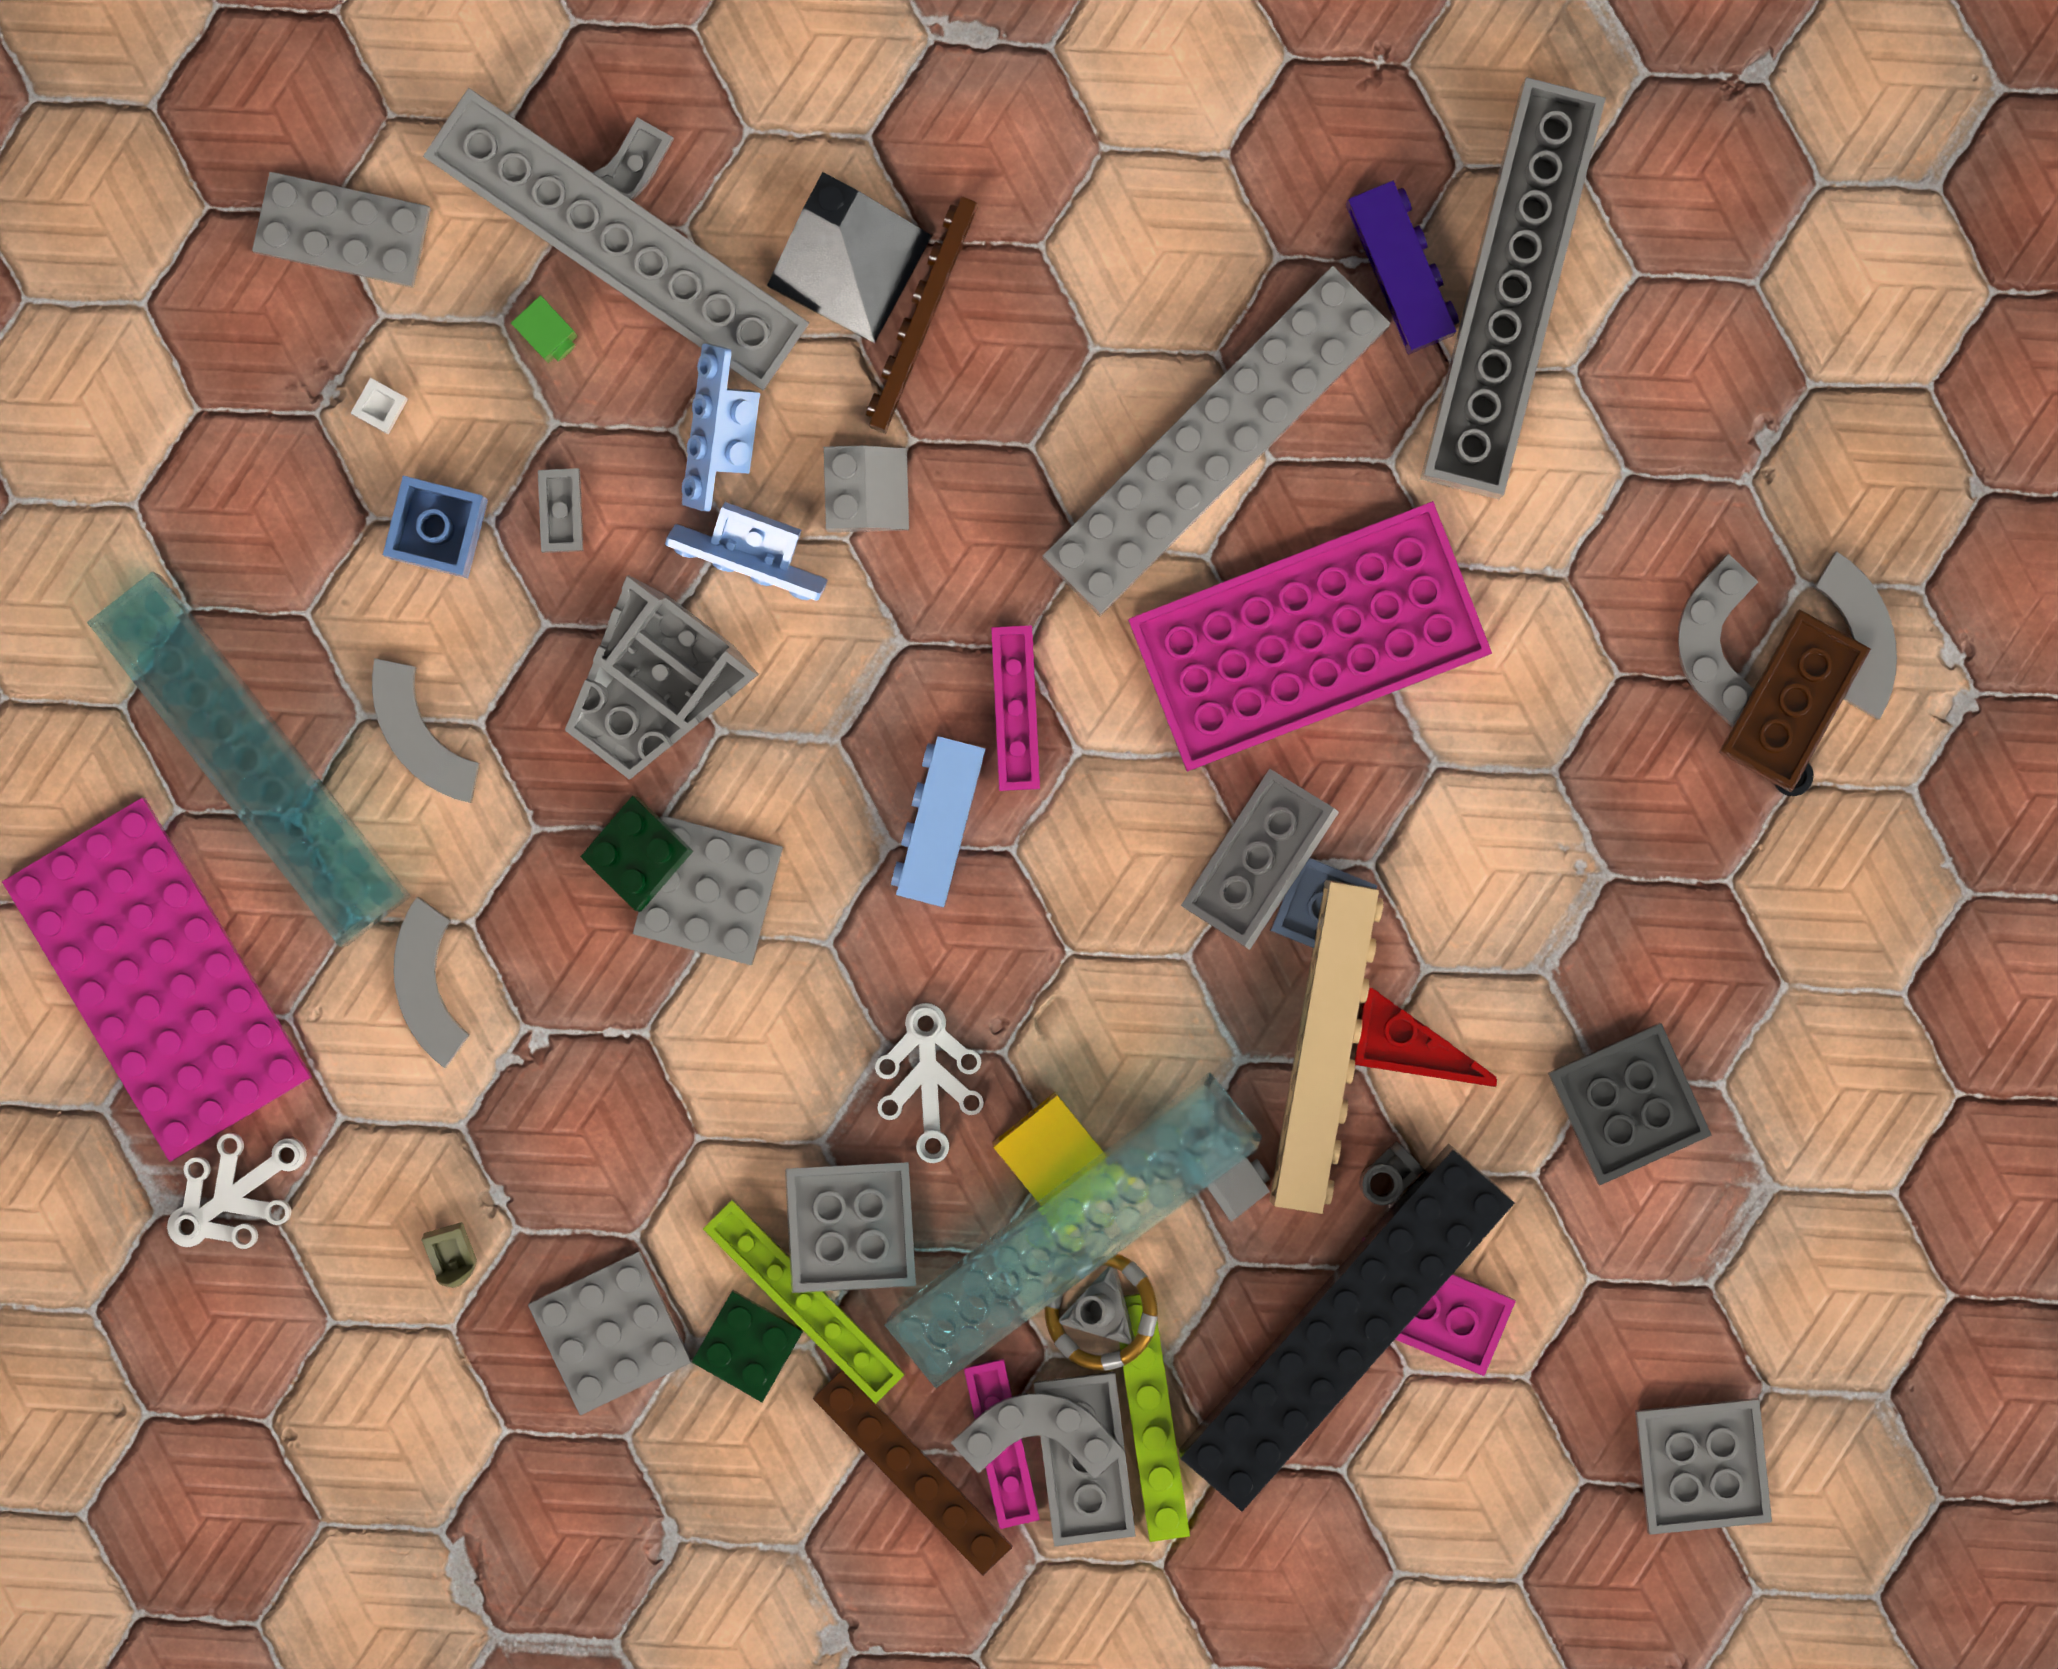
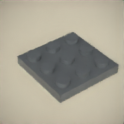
(1629, 1104)

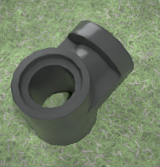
(1400, 1167)

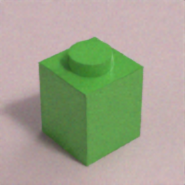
(545, 330)

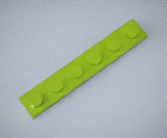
(811, 1311)
(1154, 1436)

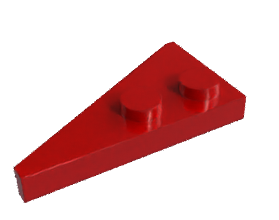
(1402, 1044)

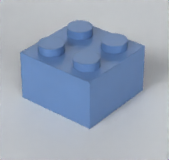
(435, 527)

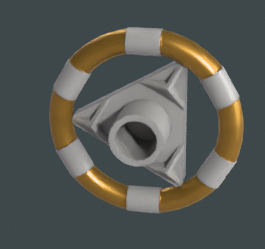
(1105, 1314)

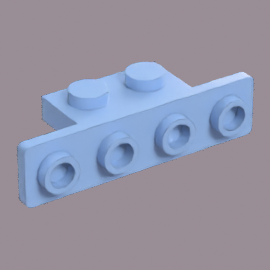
(719, 430)
(751, 547)

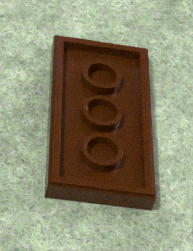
(1794, 700)

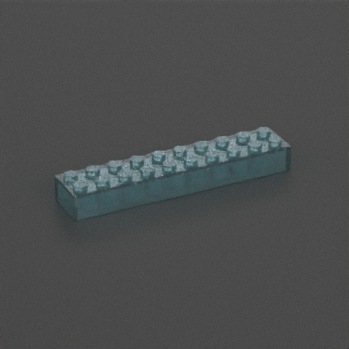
(249, 759)
(1073, 1230)

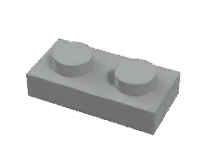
(560, 510)

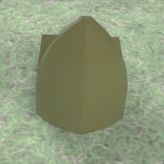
(450, 1254)

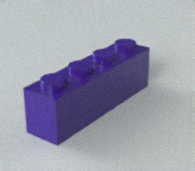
(1401, 266)

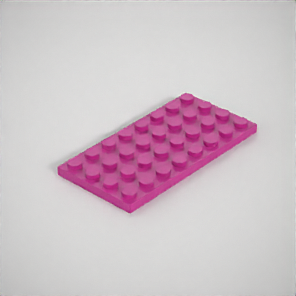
(1309, 636)
(157, 979)

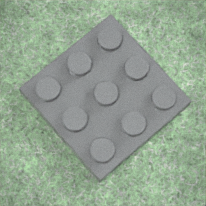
(715, 895)
(850, 1227)
(609, 1333)
(1703, 1466)

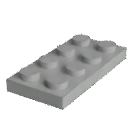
(341, 229)
(1259, 858)
(1078, 1504)

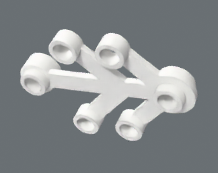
(929, 1075)
(229, 1195)

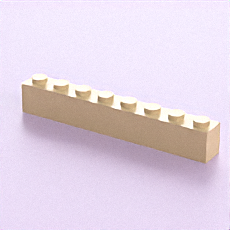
(1325, 1046)

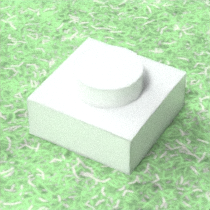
(379, 406)

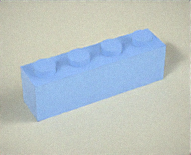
(940, 821)

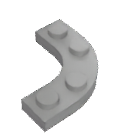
(636, 159)
(1700, 639)
(1043, 1416)

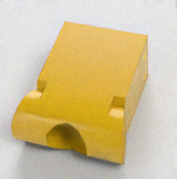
(1047, 1146)

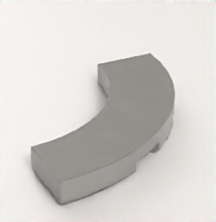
(1870, 625)
(409, 737)
(417, 985)

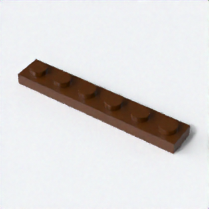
(914, 330)
(913, 1472)

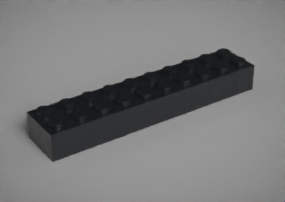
(1345, 1327)

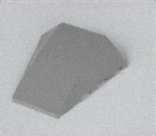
(652, 679)

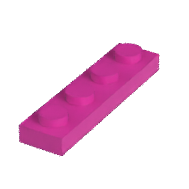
(1015, 708)
(1009, 1471)

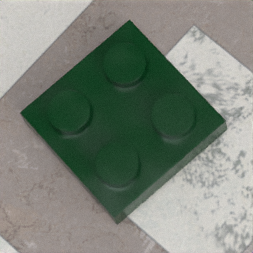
(636, 853)
(747, 1346)

